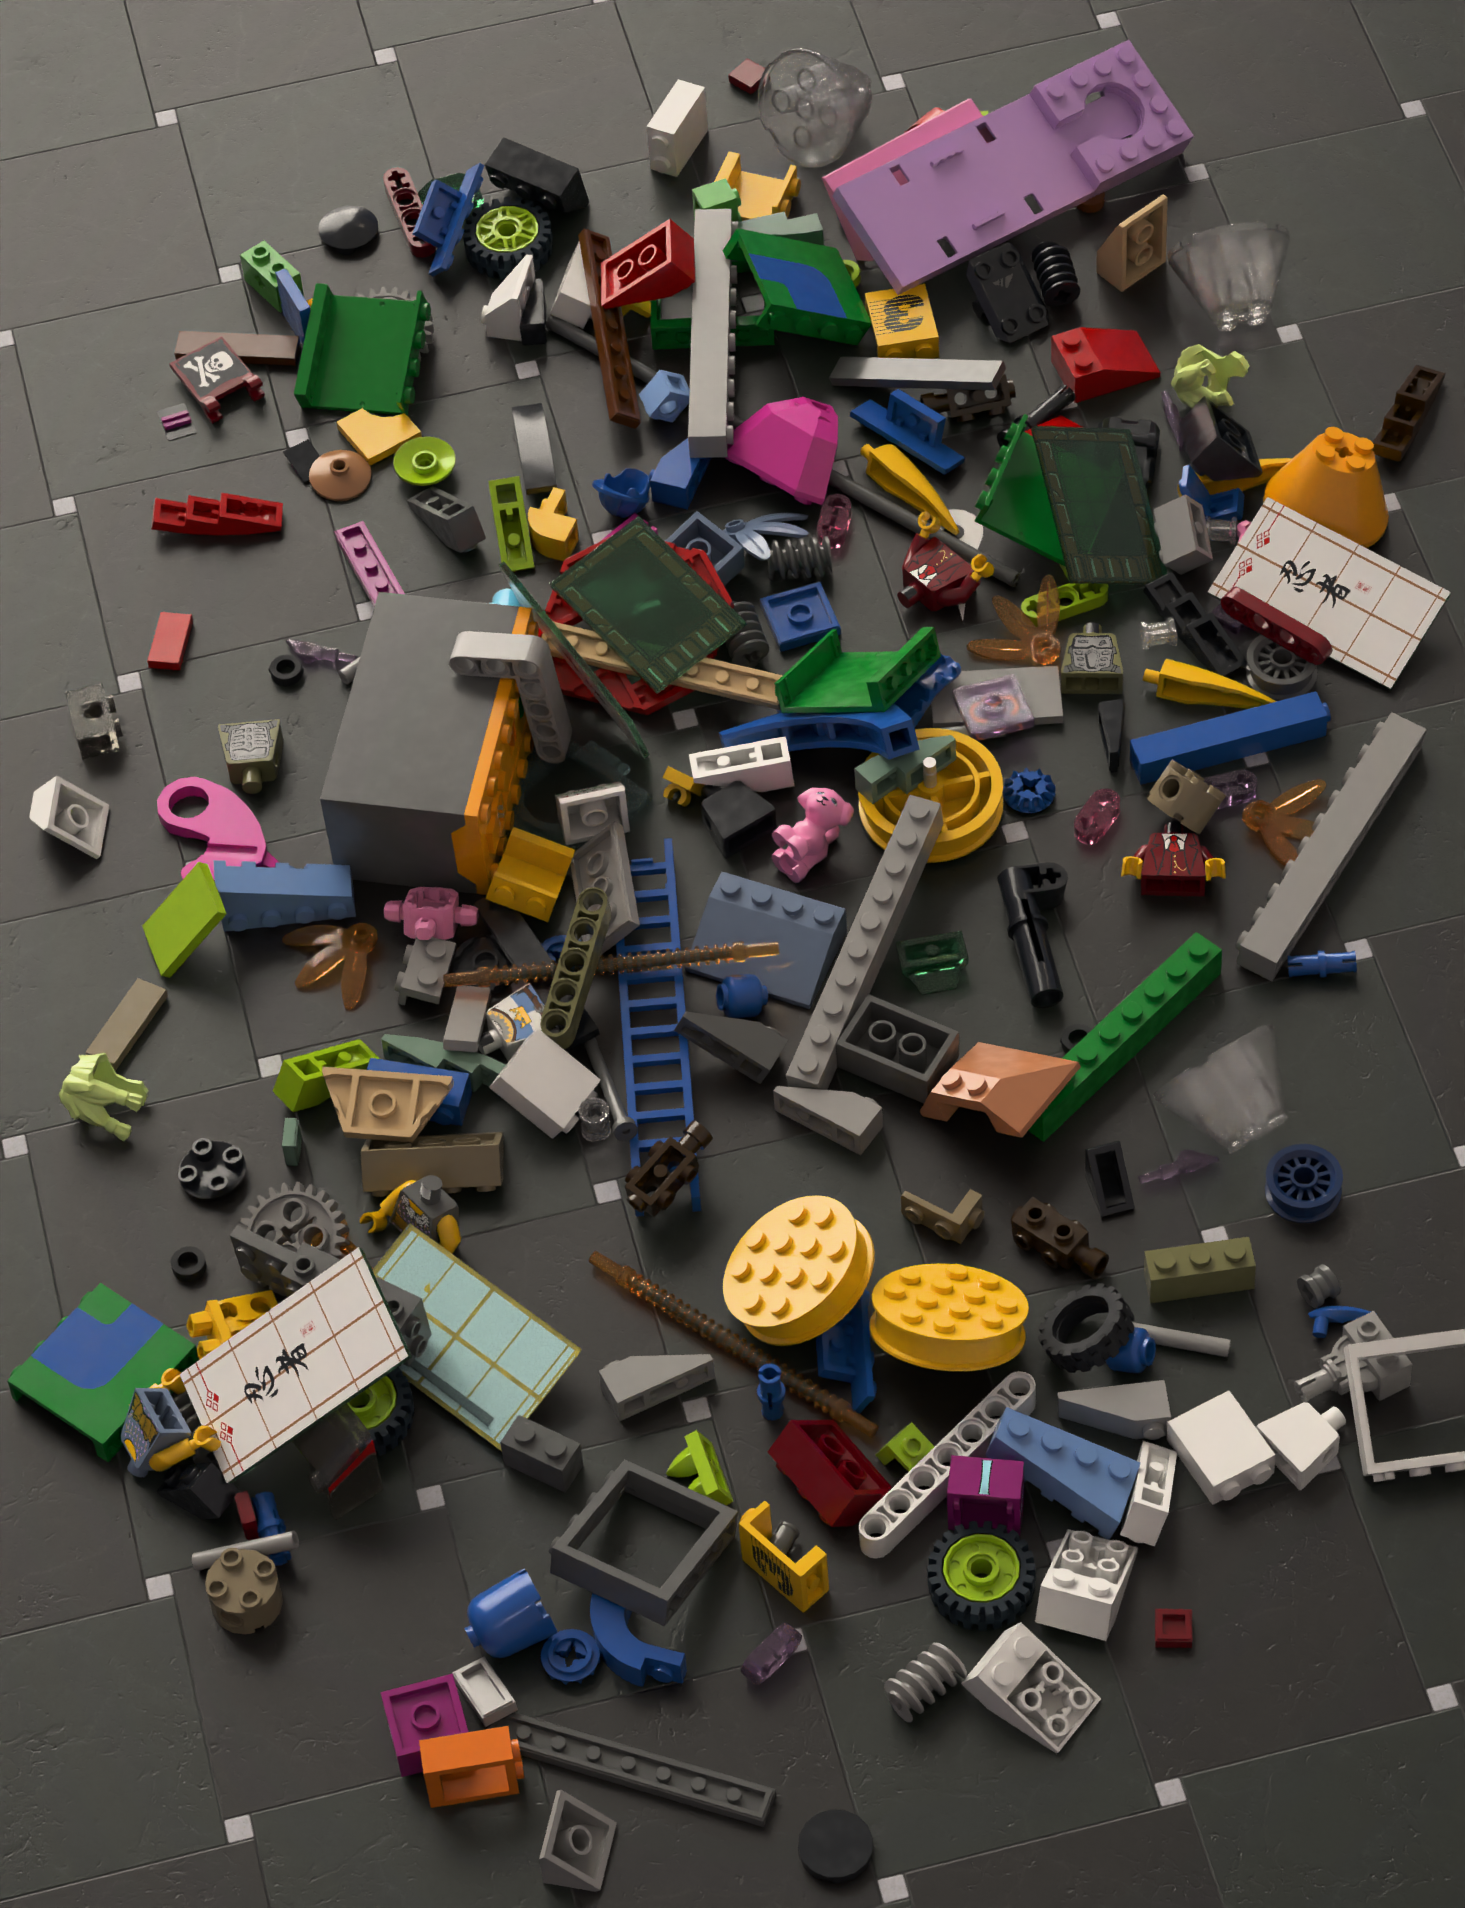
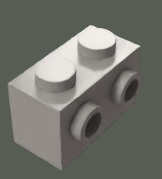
(1182, 534)

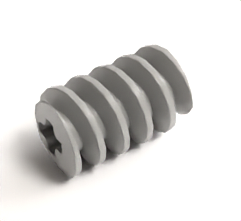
(922, 1678)

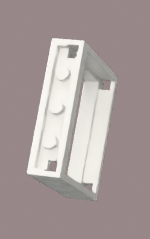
(1391, 1347)

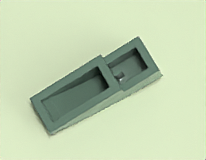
(801, 228)
(881, 776)

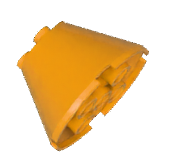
(1336, 486)

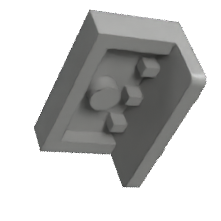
(425, 969)

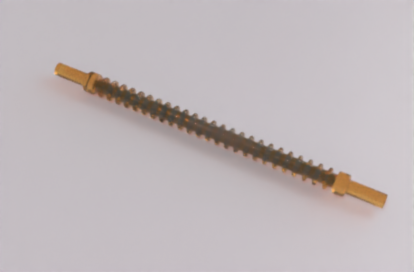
(737, 952)
(626, 1277)

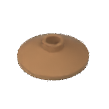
(340, 484)

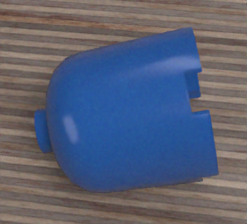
(507, 1618)

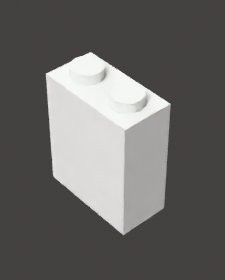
(677, 128)
(545, 1084)
(1221, 1448)

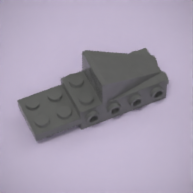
(290, 1271)

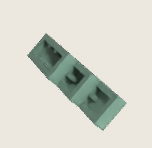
(431, 1054)

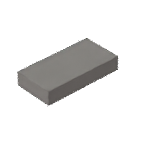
(484, 1691)

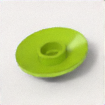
(424, 461)

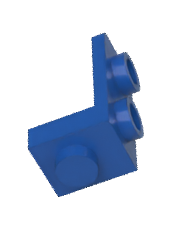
(1219, 505)

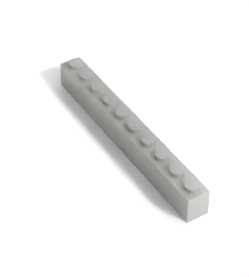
(711, 336)
(1330, 846)
(867, 942)

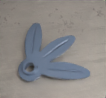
(749, 532)

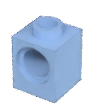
(665, 396)

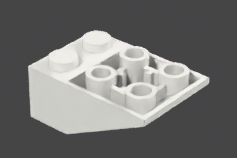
(1085, 1584)
(1031, 1688)

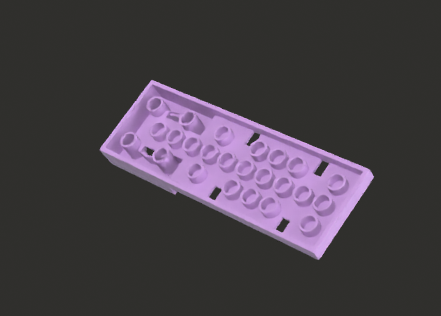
(1041, 148)

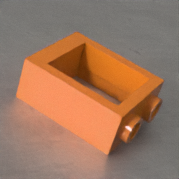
(471, 1766)

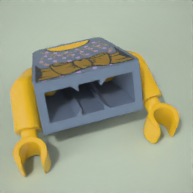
(157, 1431)

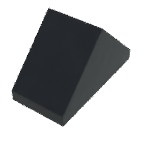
(1108, 1178)

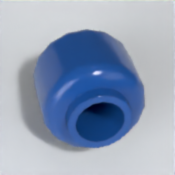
(741, 996)
(1136, 1354)

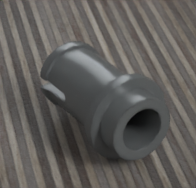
(784, 1536)

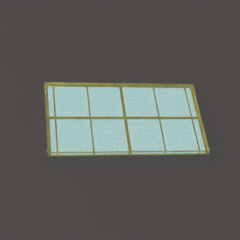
(484, 1349)

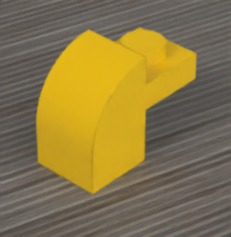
(550, 529)

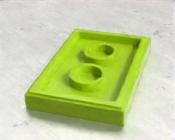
(184, 919)

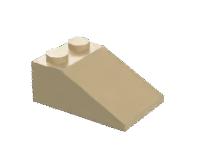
(1135, 246)

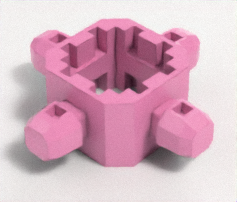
(431, 913)

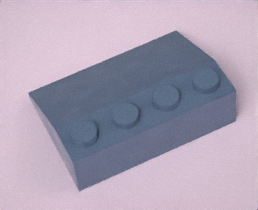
(758, 913)

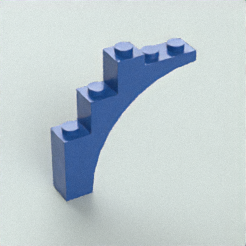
(884, 733)

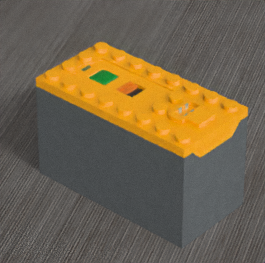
(427, 753)

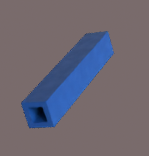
(1231, 736)

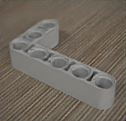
(532, 666)

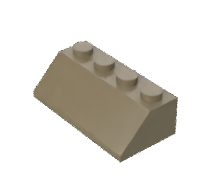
(454, 1158)

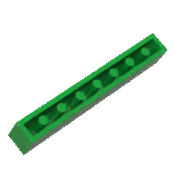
(1132, 1026)

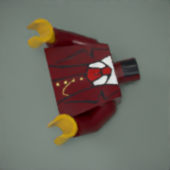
(937, 573)
(1173, 864)

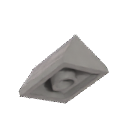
(576, 1844)

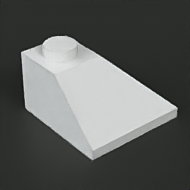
(509, 302)
(70, 815)

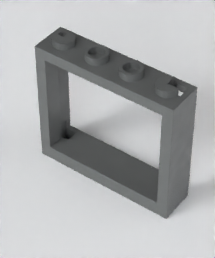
(621, 1587)

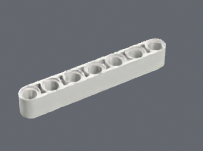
(932, 1473)

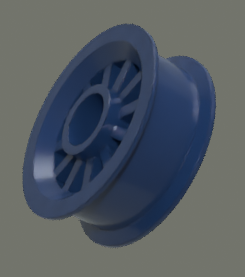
(1303, 1201)

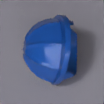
(624, 493)

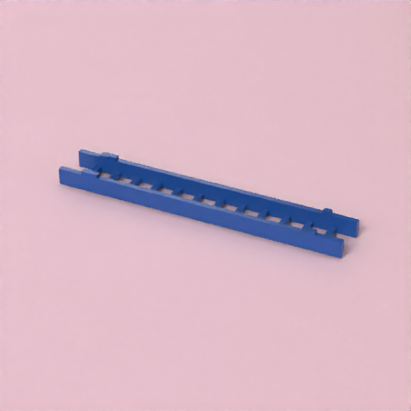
(638, 868)

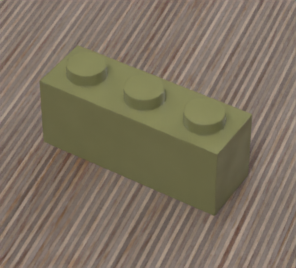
(1199, 1269)

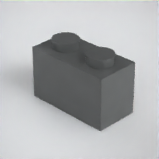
(542, 1453)

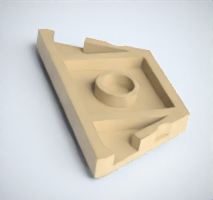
(384, 1102)

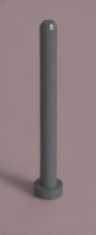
(623, 1127)

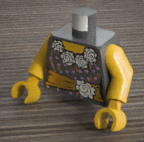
(422, 1205)

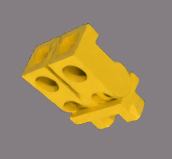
(226, 1318)

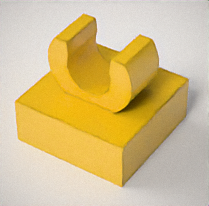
(682, 783)

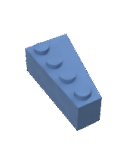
(283, 894)
(1067, 1468)

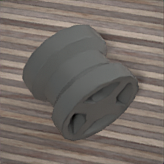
(1318, 1286)

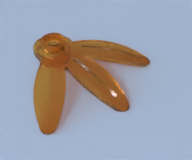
(1018, 623)
(1275, 822)
(347, 944)

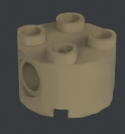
(1185, 796)
(243, 1590)

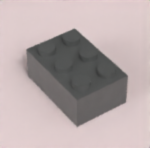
(897, 1048)

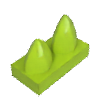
(701, 1460)

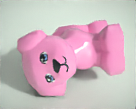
(811, 837)

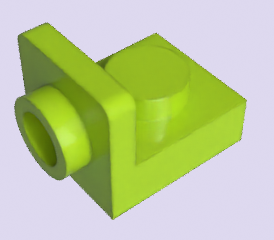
(906, 1447)

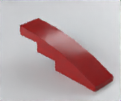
(217, 517)

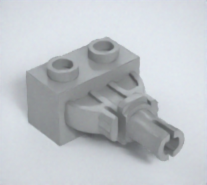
(1380, 1375)

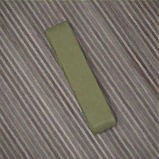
(576, 953)

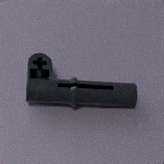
(1029, 928)

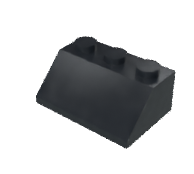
(536, 176)
(1218, 444)

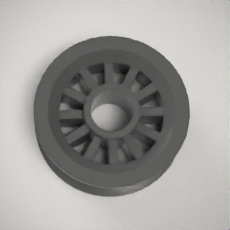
(1277, 670)

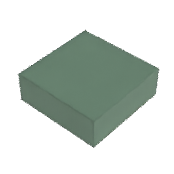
(292, 1141)

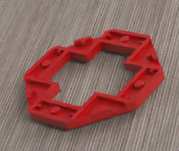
(636, 696)

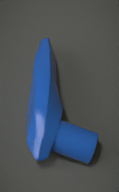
(1333, 1314)

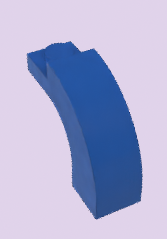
(625, 1653)

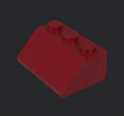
(828, 1470)

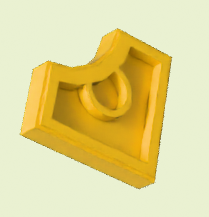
(375, 435)

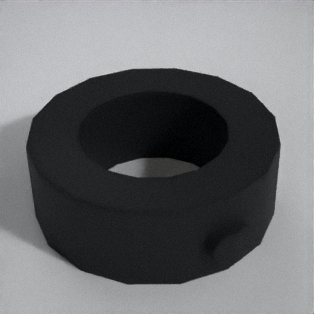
(284, 661)
(1070, 1032)
(188, 1274)

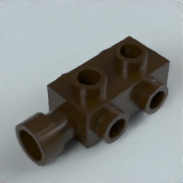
(974, 401)
(655, 1172)
(1056, 1238)

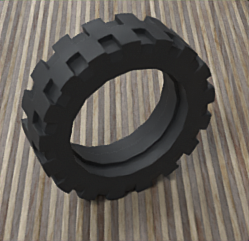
(1099, 1345)

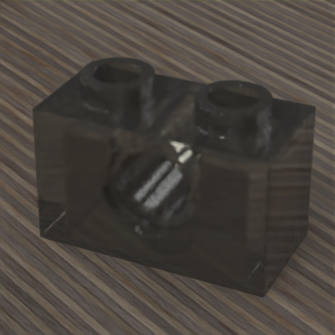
(93, 722)

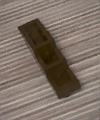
(1408, 412)

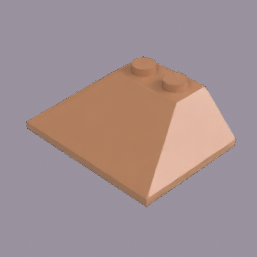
(1002, 1082)

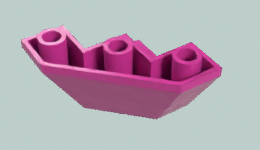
(789, 446)

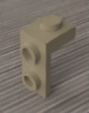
(946, 1225)

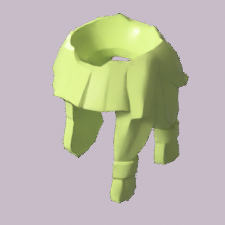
(1198, 362)
(96, 1085)

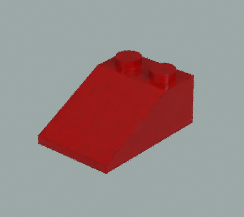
(649, 267)
(1101, 360)

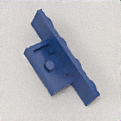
(444, 215)
(911, 428)
(847, 1355)

